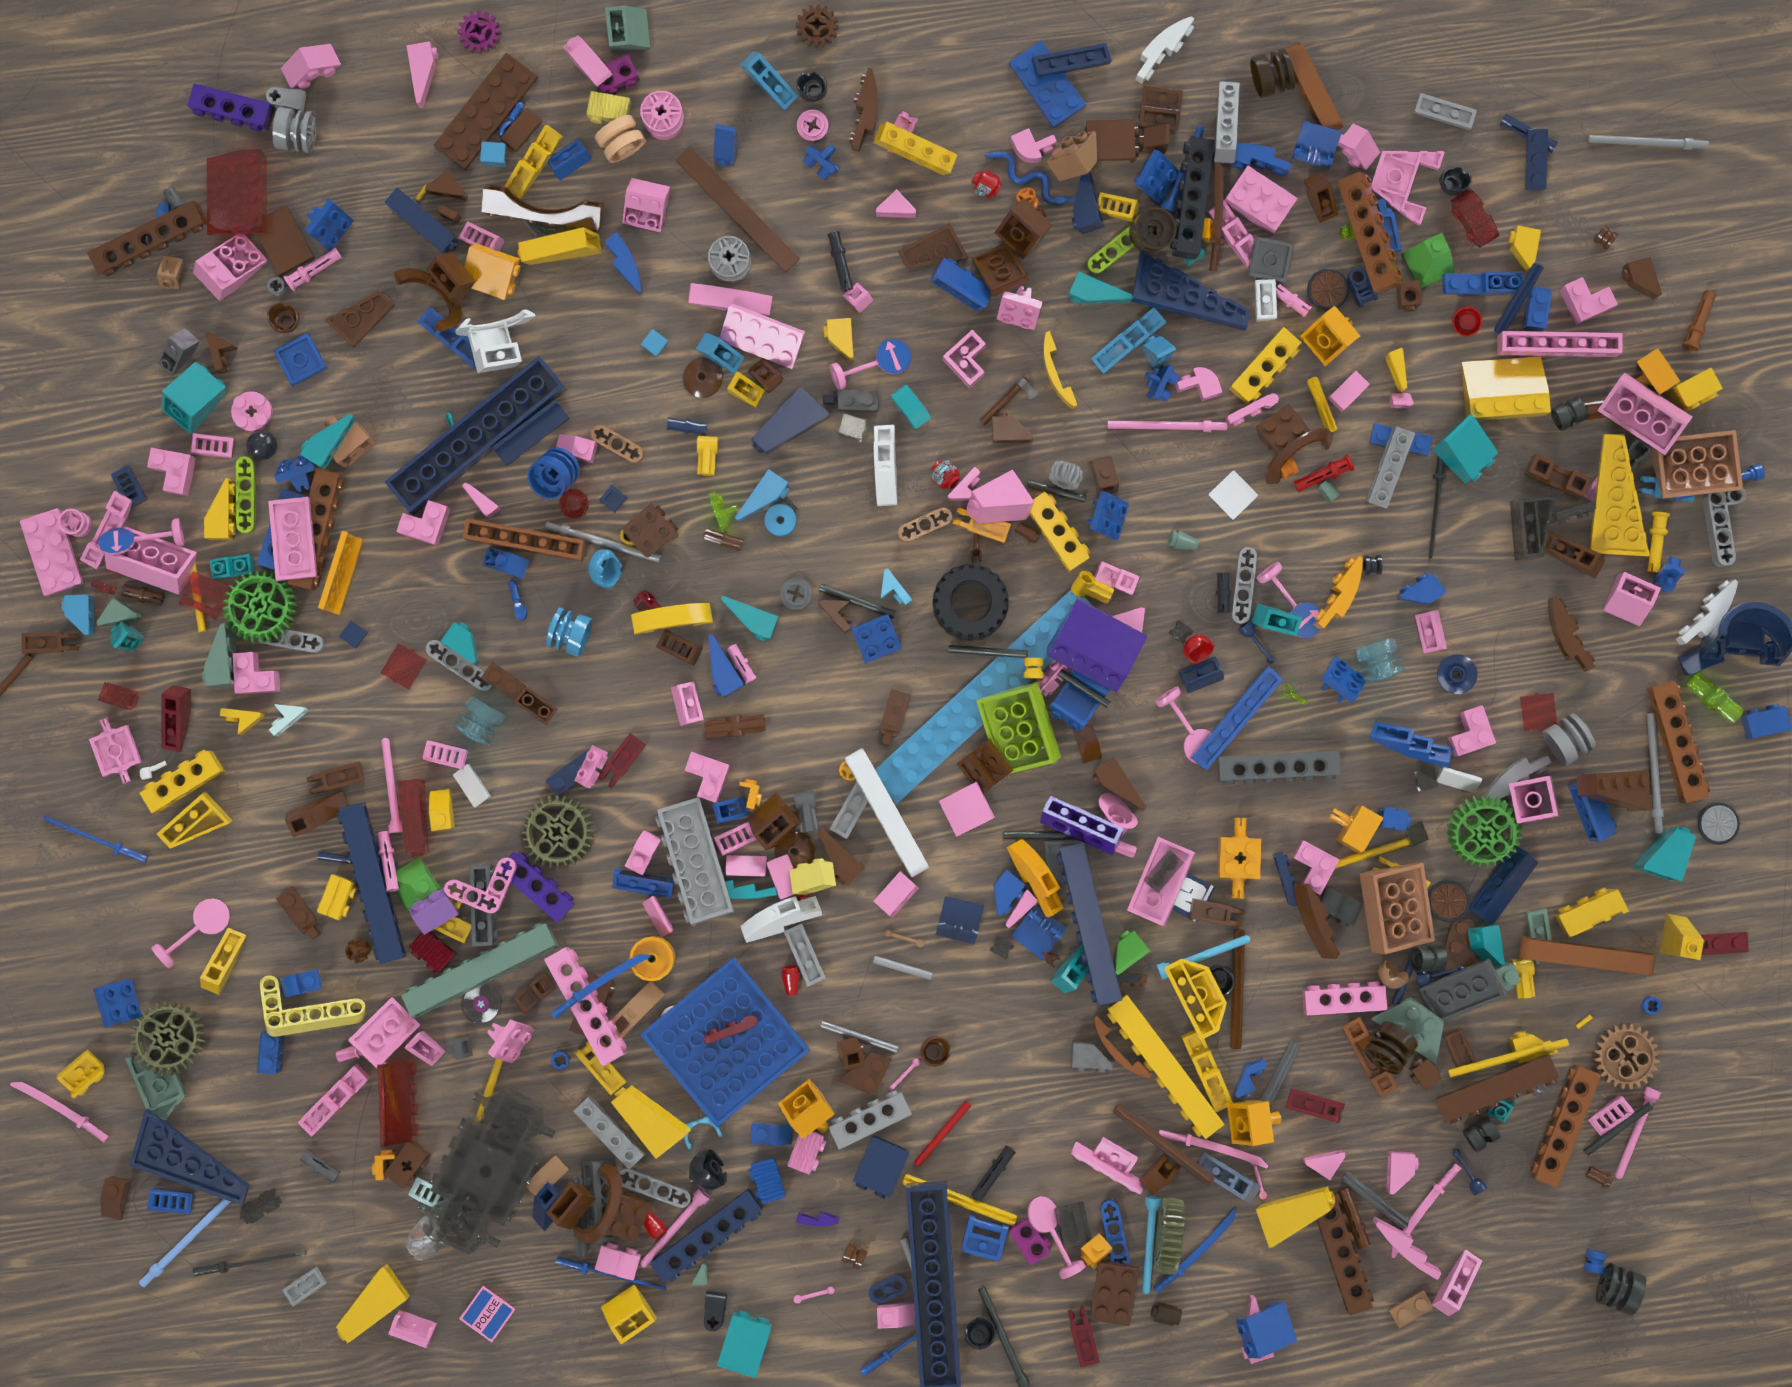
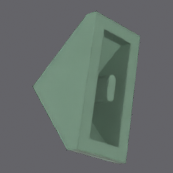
(117, 612)

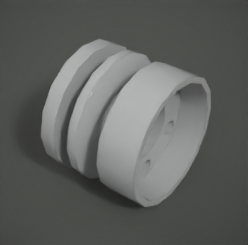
(294, 130)
(740, 263)
(1572, 737)

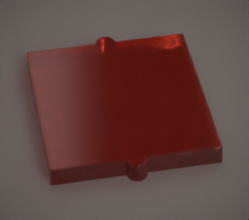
(403, 666)
(1538, 711)

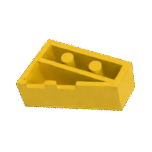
(1590, 911)

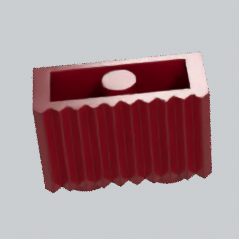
(432, 951)

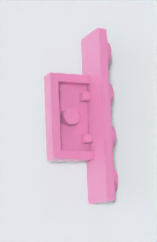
(1111, 1161)

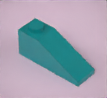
(1093, 291)
(324, 444)
(756, 620)
(125, 637)
(1070, 972)

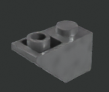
(178, 351)
(1086, 1056)

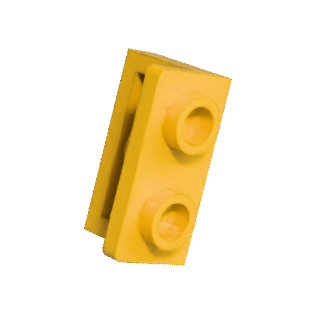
(81, 1073)

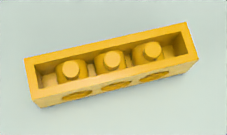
(915, 148)
(1282, 340)
(1069, 560)
(152, 791)

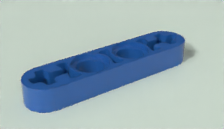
(1114, 1238)

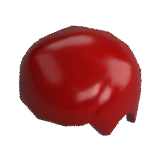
(1467, 321)
(1198, 648)

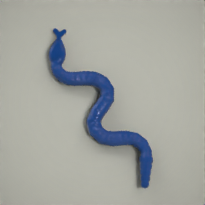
(1058, 200)

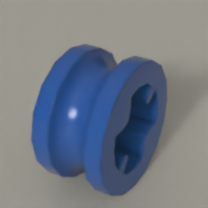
(1644, 1005)
(557, 1054)

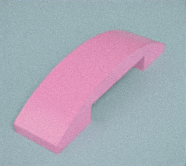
(115, 517)

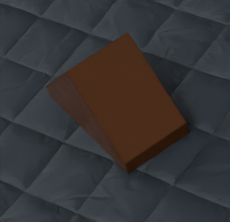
(446, 186)

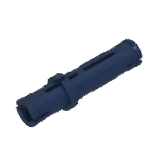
(1520, 129)

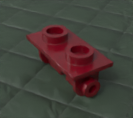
(645, 601)

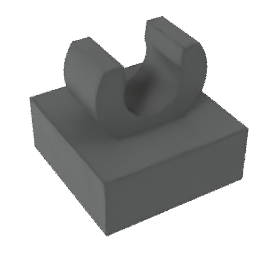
(461, 1048)

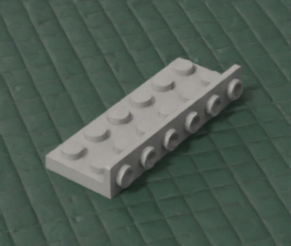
(694, 861)

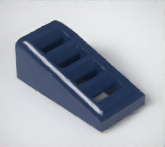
(141, 497)

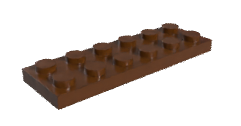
(485, 111)

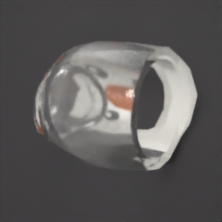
(420, 1244)

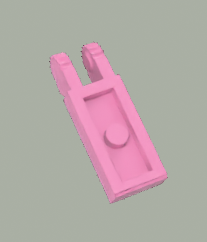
(1253, 409)

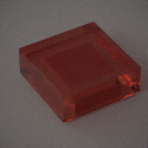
(103, 587)

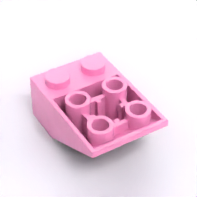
(229, 266)

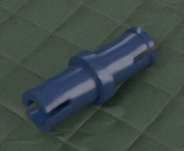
(687, 426)

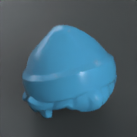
(604, 568)

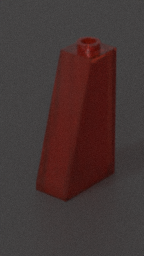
(413, 816)

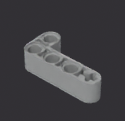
(1723, 527)

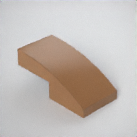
(550, 1172)

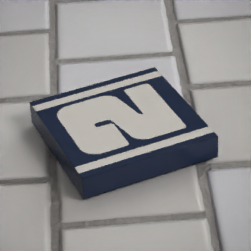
(1192, 888)

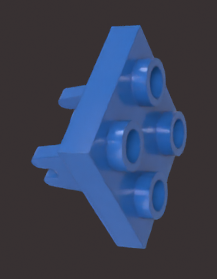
(1157, 177)
(328, 224)
(295, 471)
(1108, 515)
(1343, 680)
(117, 1002)

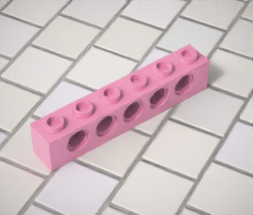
(1559, 344)
(585, 1018)

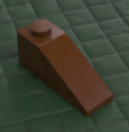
(1574, 554)
(1115, 780)
(844, 863)

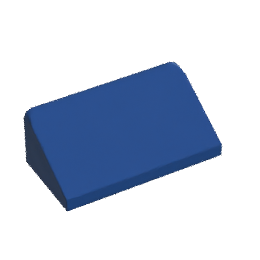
(569, 159)

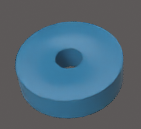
(774, 513)

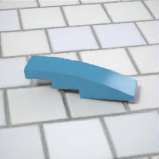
(1129, 340)

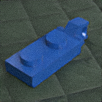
(1390, 225)

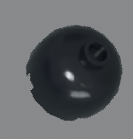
(706, 1170)

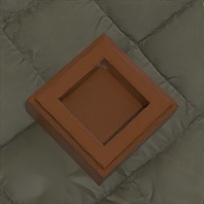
(449, 214)

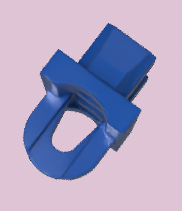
(814, 155)

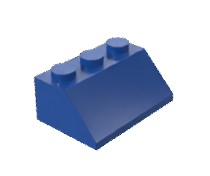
(961, 284)
(1593, 816)

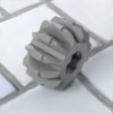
(1066, 475)

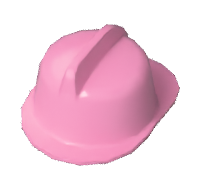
(1117, 811)

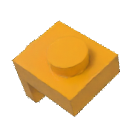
(754, 797)
(380, 1164)
(1095, 1251)

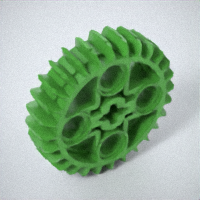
(262, 614)
(1485, 839)

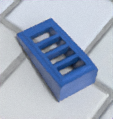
(170, 1193)

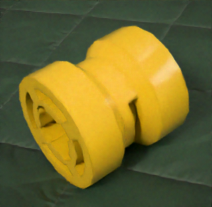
(1033, 673)

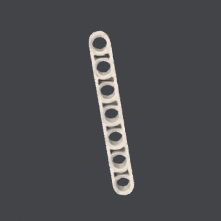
(886, 812)

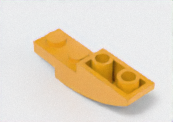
(1345, 587)
(1036, 872)

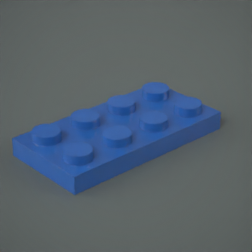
(1052, 93)

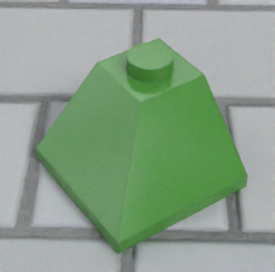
(1429, 260)
(415, 882)
(1128, 951)

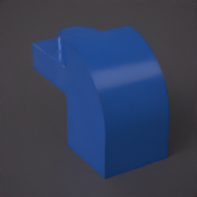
(301, 983)

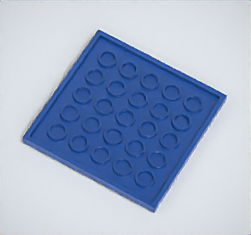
(734, 1068)

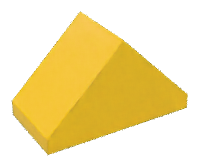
(745, 389)

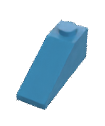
(768, 79)
(1158, 350)
(765, 494)

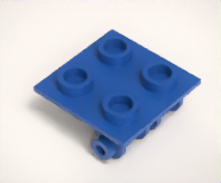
(1316, 144)
(876, 638)
(1038, 932)

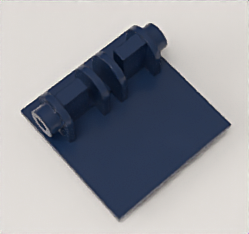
(959, 920)

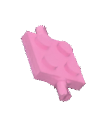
(115, 750)

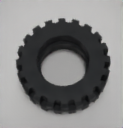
(975, 575)

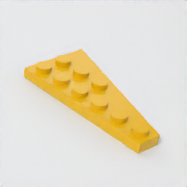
(1618, 517)

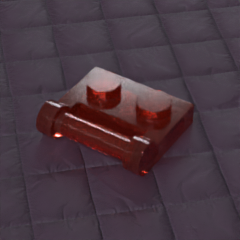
(207, 589)

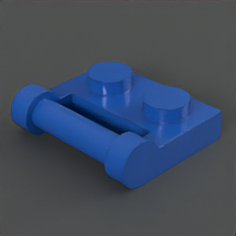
(981, 1244)

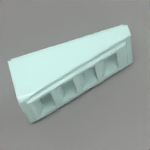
(427, 1201)

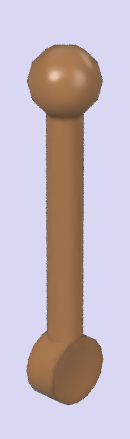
(920, 943)

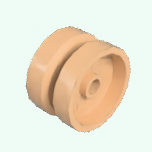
(620, 138)

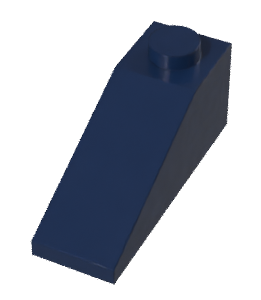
(1086, 206)

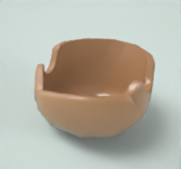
(1391, 976)

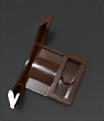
(448, 279)
(1286, 435)
(623, 1213)

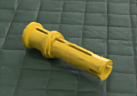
(1658, 532)

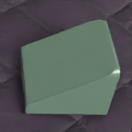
(1328, 491)
(702, 1275)

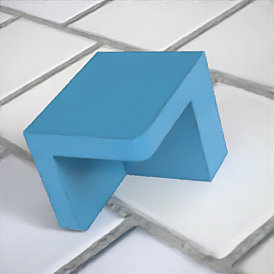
(493, 154)

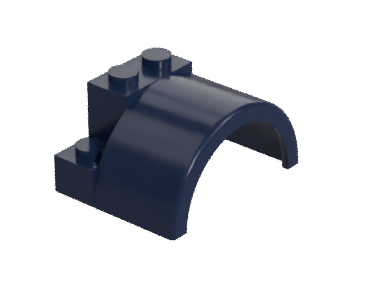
(1744, 631)

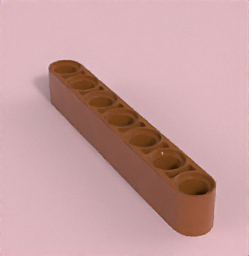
(1586, 955)

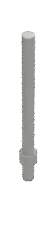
(1686, 143)
(566, 531)
(1656, 812)

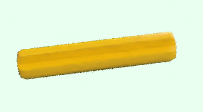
(1321, 403)

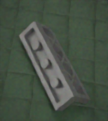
(591, 1180)

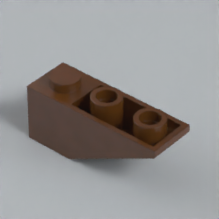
(315, 813)

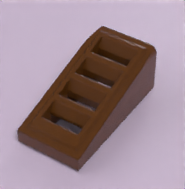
(694, 655)

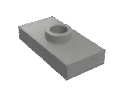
(304, 1286)

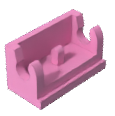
(896, 894)
(412, 1328)

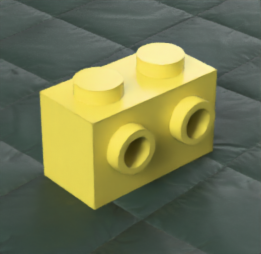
(812, 877)

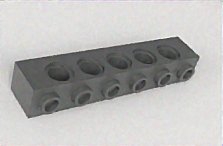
(1330, 762)

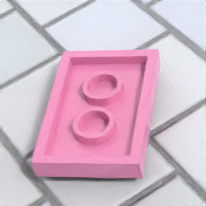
(384, 1032)

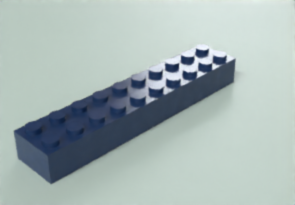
(475, 435)
(933, 1284)

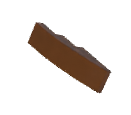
(1313, 916)

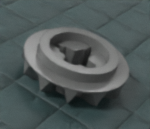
(792, 585)

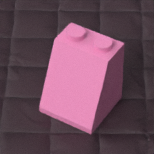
(1000, 500)
(1534, 799)

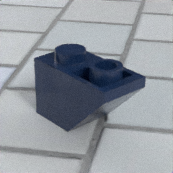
(542, 1203)

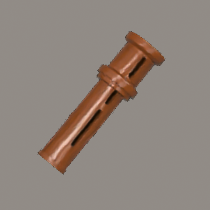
(1696, 329)

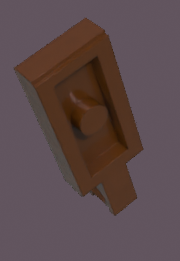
(893, 715)
(299, 912)

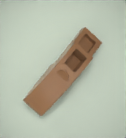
(636, 1011)

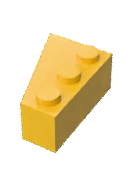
(195, 820)

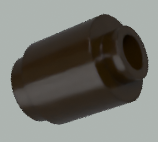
(1166, 1314)

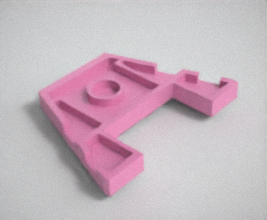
(1395, 178)

